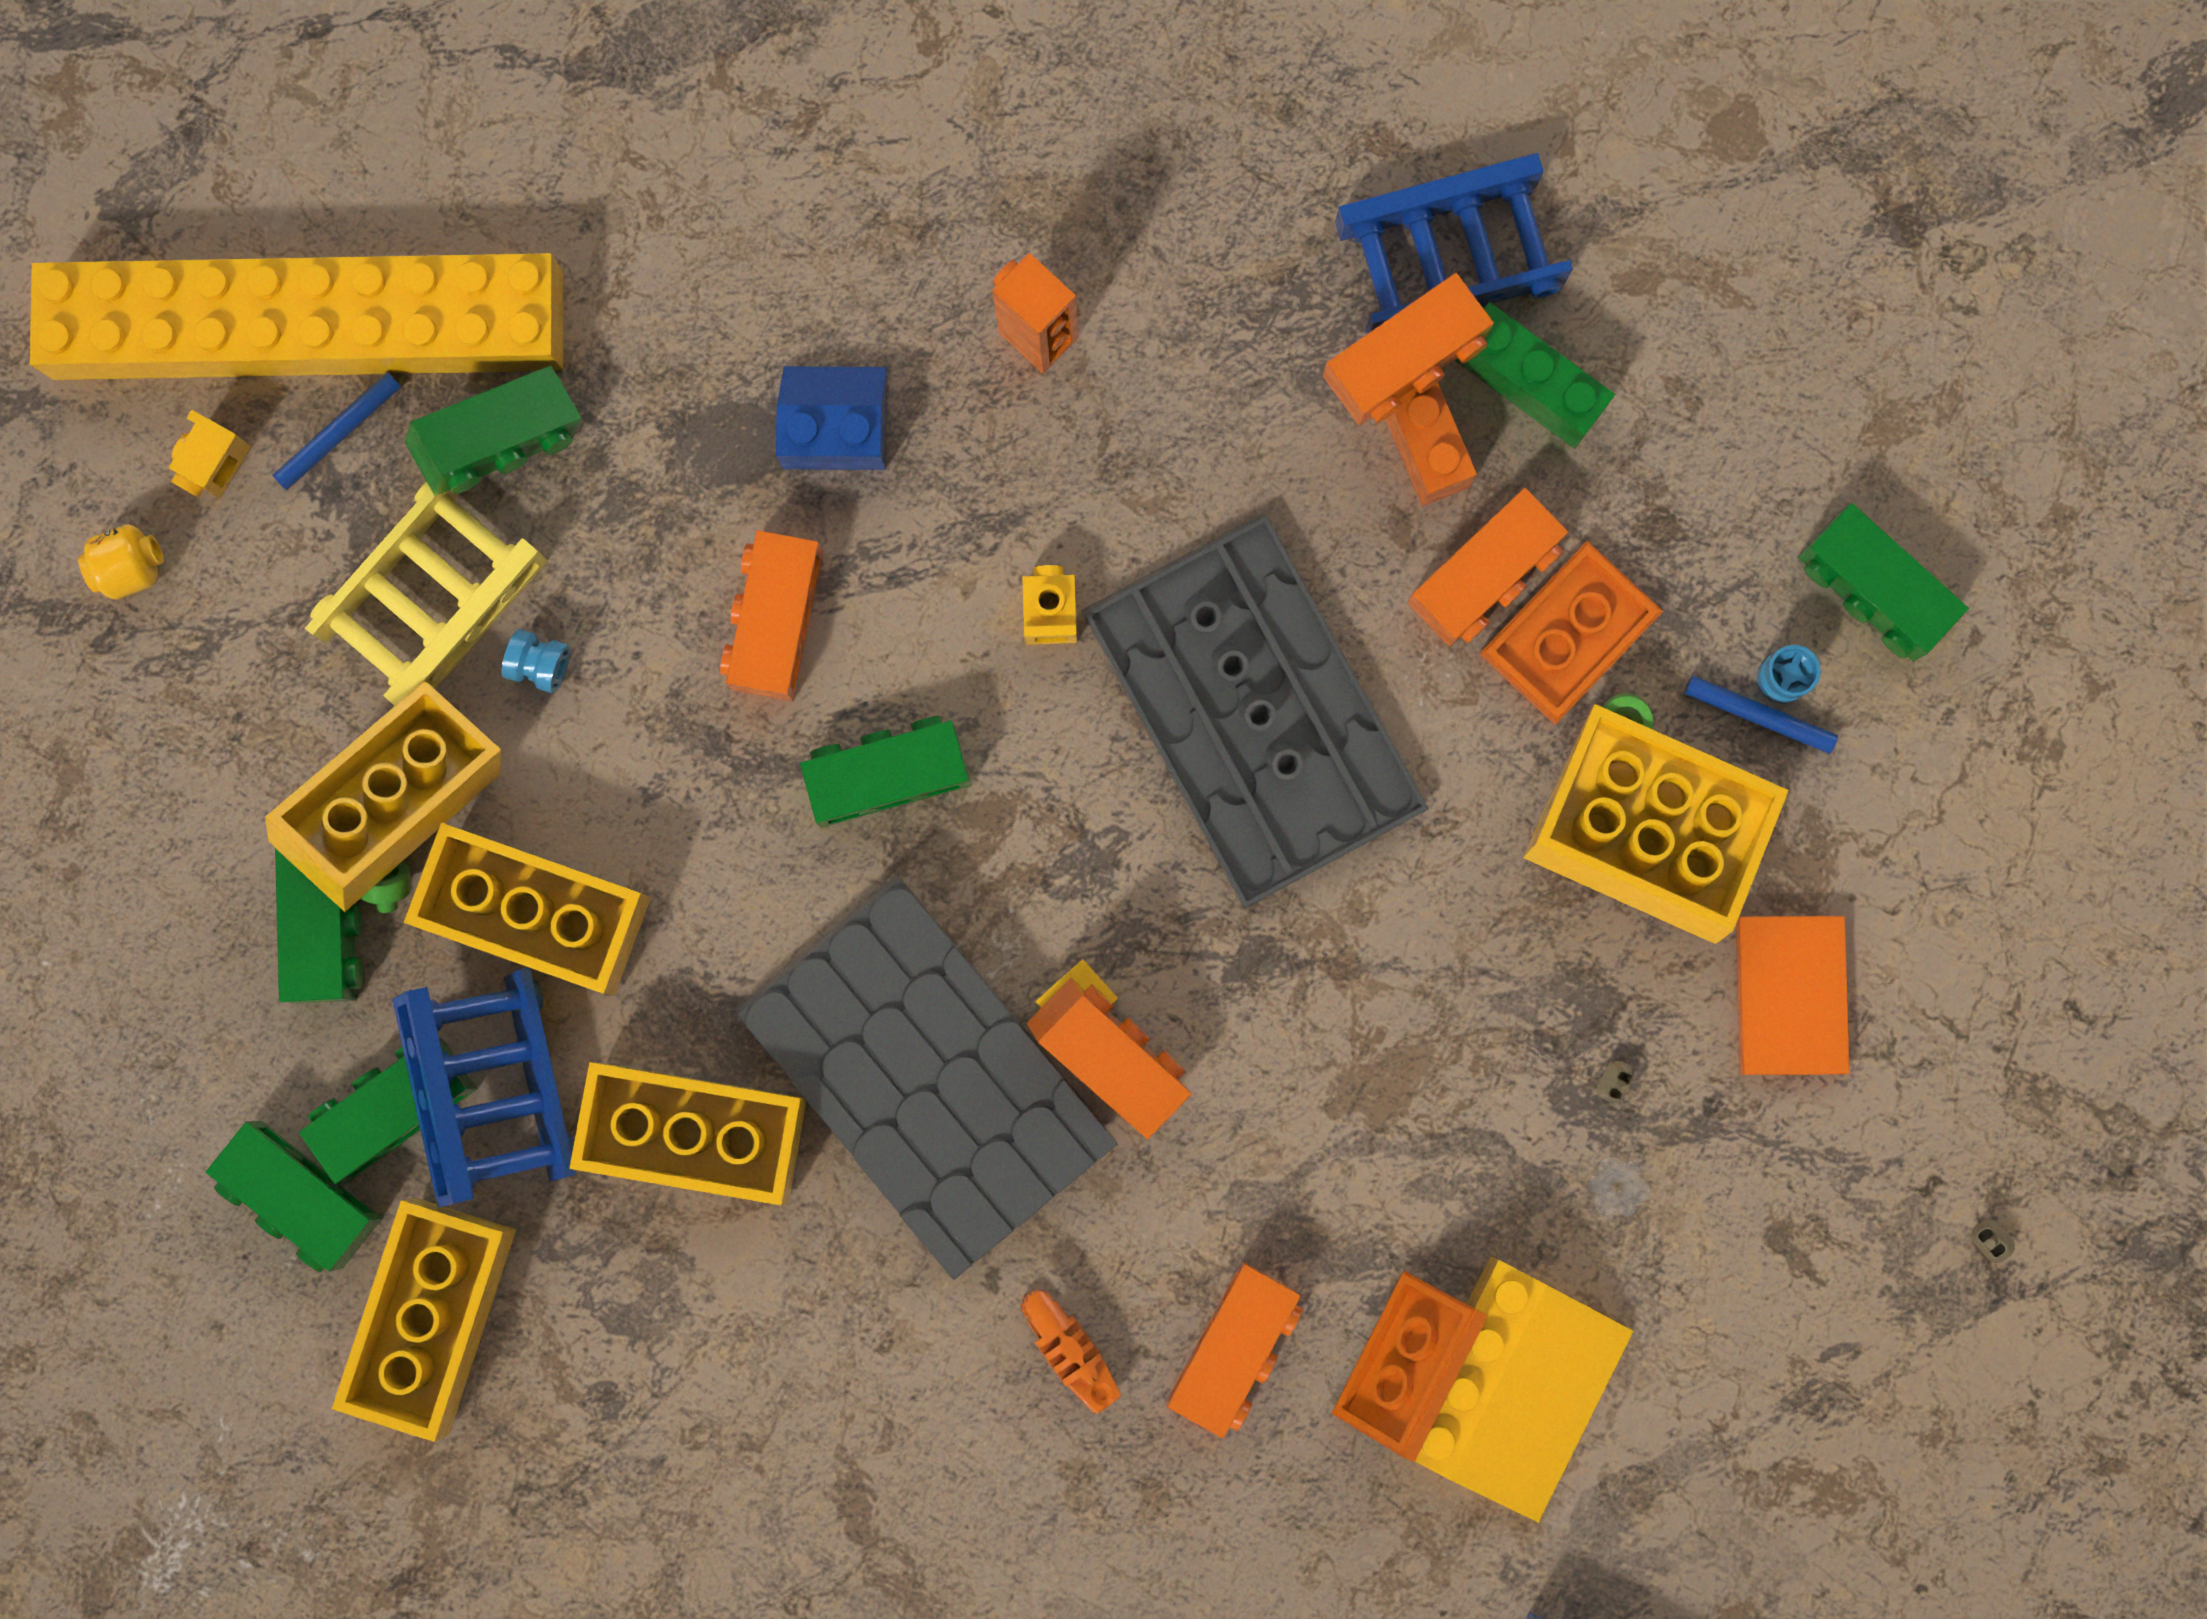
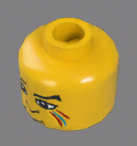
(120, 562)

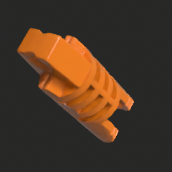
(1070, 1352)

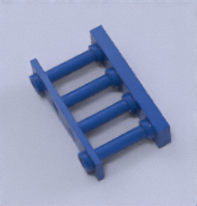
(1465, 197)
(445, 1122)

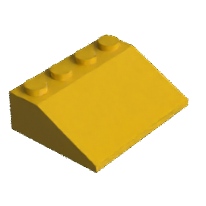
(1657, 825)
(1523, 1391)

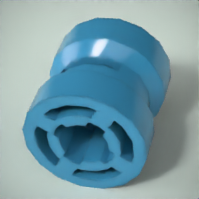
(539, 662)
(1797, 669)

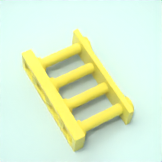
(443, 642)

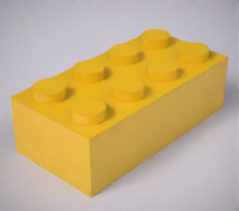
(383, 795)
(527, 909)
(688, 1133)
(424, 1319)

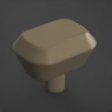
(1615, 1081)
(1993, 1241)

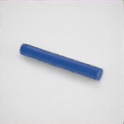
(336, 431)
(1761, 714)

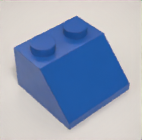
(832, 418)

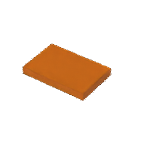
(1571, 632)
(1792, 995)
(1409, 1365)

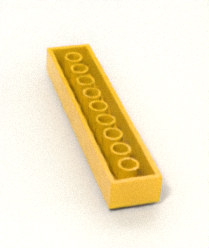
(296, 316)

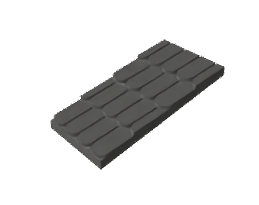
(1254, 710)
(926, 1077)

